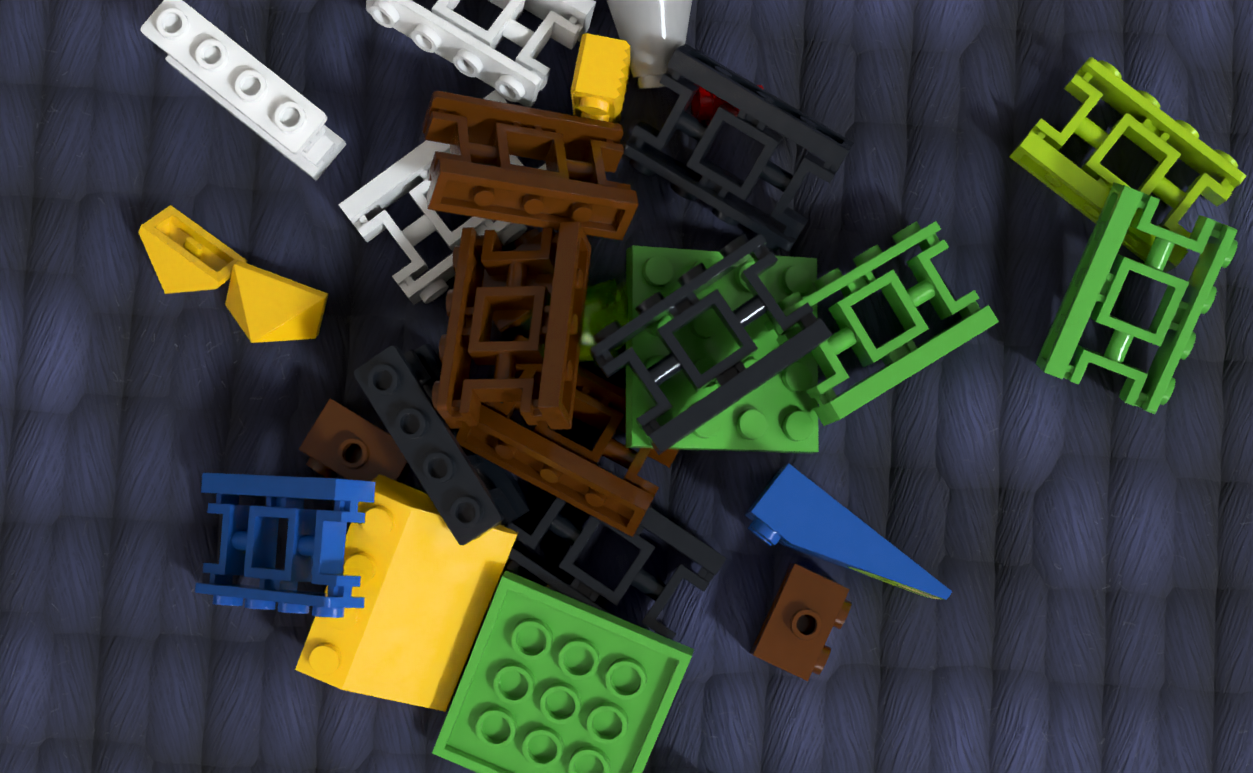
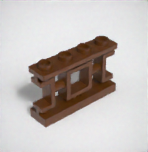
(485, 185)
(553, 330)
(563, 465)

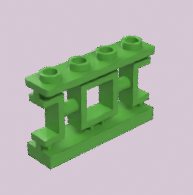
(1176, 313)
(899, 354)

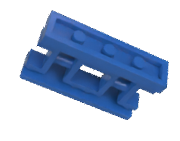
(312, 549)

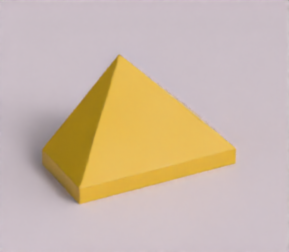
(185, 253)
(273, 306)

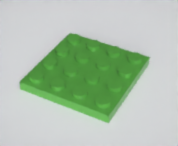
(770, 418)
(560, 688)

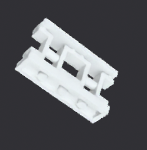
(474, 48)
(244, 86)
(394, 184)

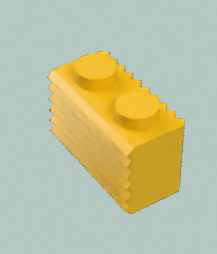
(600, 78)

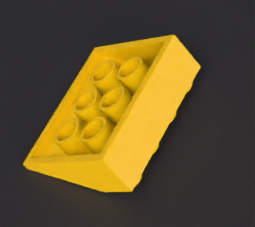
(419, 602)

